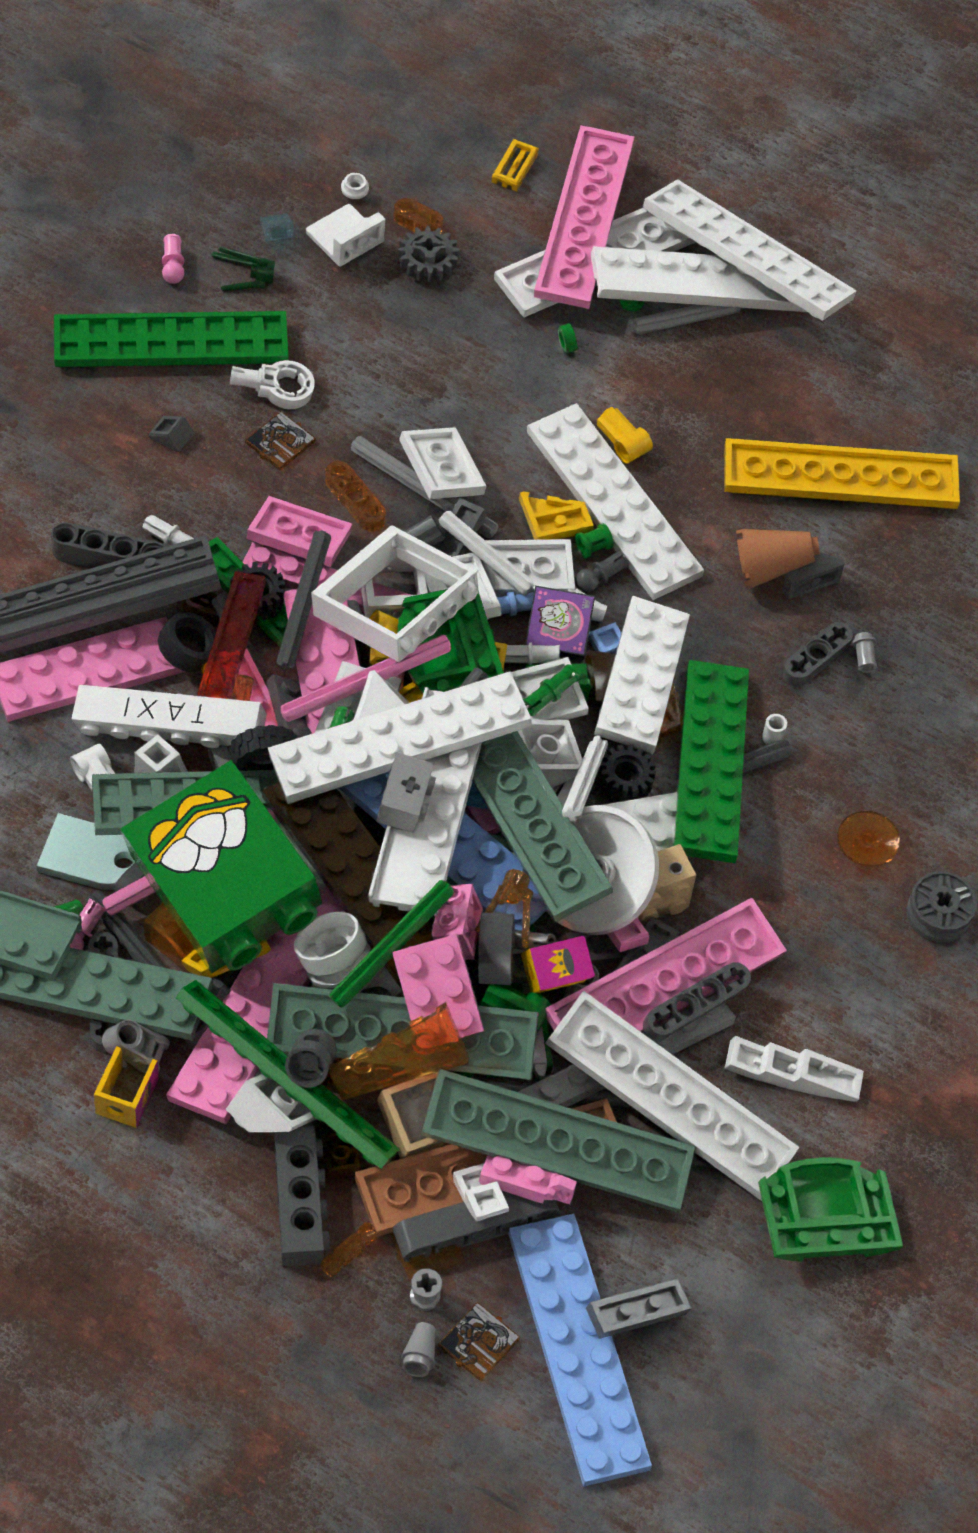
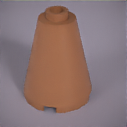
(774, 553)

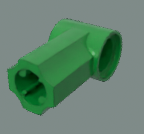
(508, 998)

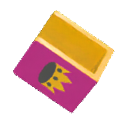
(557, 965)
(132, 1111)

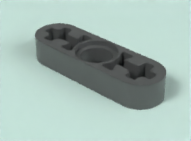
(814, 666)

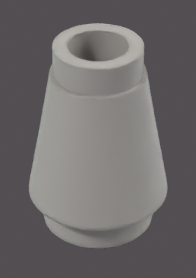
(419, 1352)

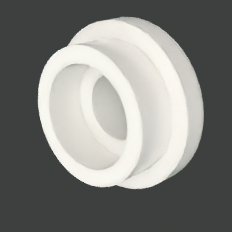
(355, 186)

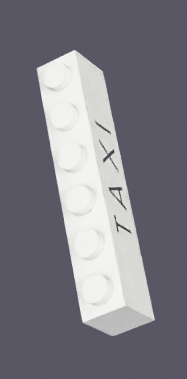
(169, 715)

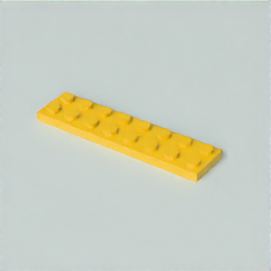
(841, 473)

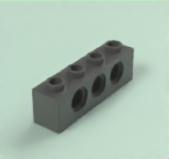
(298, 1245)

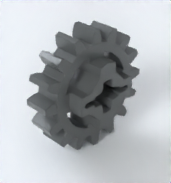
(428, 253)

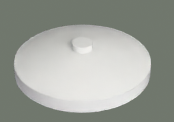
(629, 863)

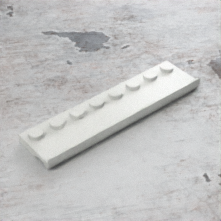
(680, 279)
(417, 860)

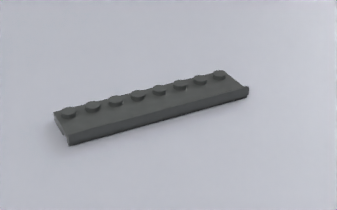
(107, 593)

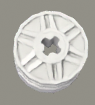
(331, 948)

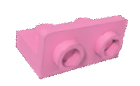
(460, 916)

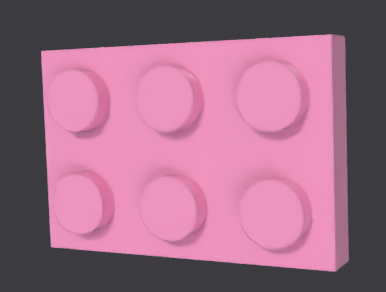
(293, 526)
(436, 975)

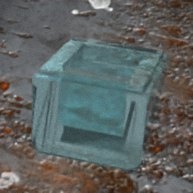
(277, 227)

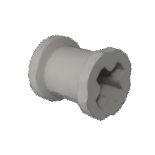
(425, 1278)

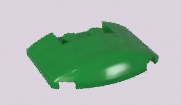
(469, 639)
(829, 1210)

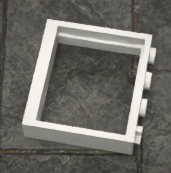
(389, 545)

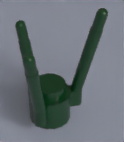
(261, 268)

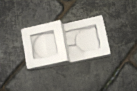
(480, 1199)

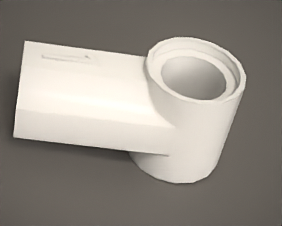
(89, 762)

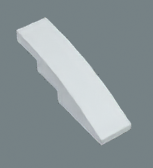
(793, 1070)

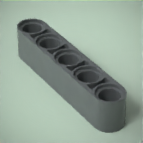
(76, 545)
(457, 1226)

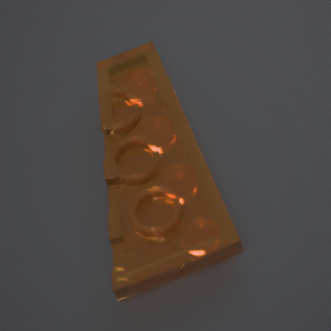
(410, 1054)

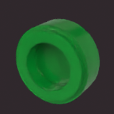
(567, 338)

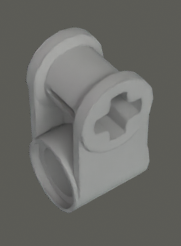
(140, 1046)

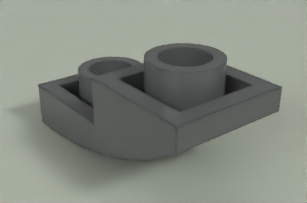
(496, 948)

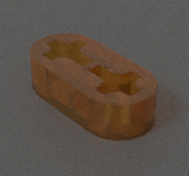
(418, 215)

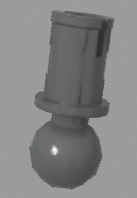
(588, 579)

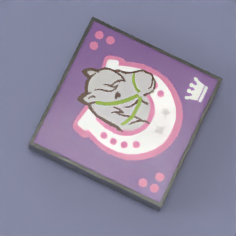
(560, 619)

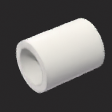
(774, 729)

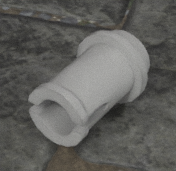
(864, 645)

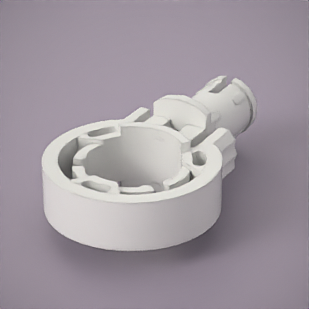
(266, 382)

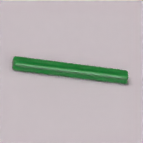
(391, 942)

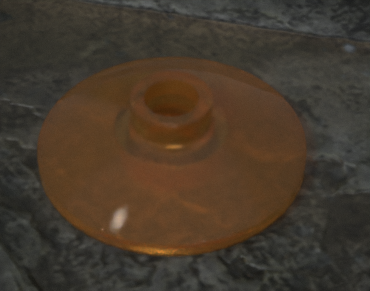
(870, 828)

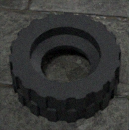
(255, 742)

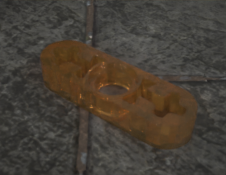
(355, 484)

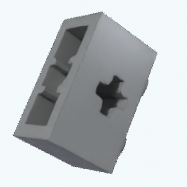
(405, 792)

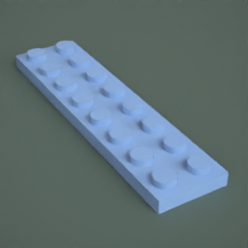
(581, 1365)

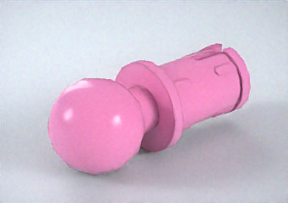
(172, 259)
(90, 916)

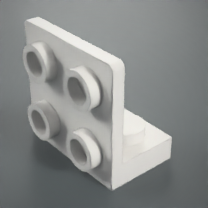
(347, 233)

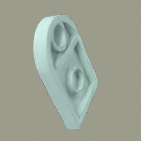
(81, 856)

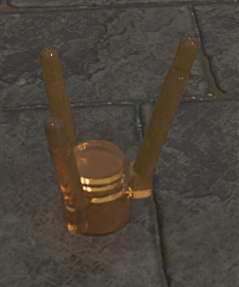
(513, 890)

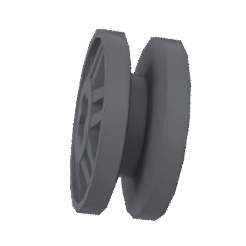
(941, 906)

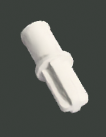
(164, 531)
(532, 654)

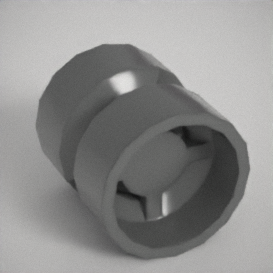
(311, 1058)

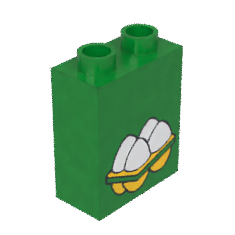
(223, 868)

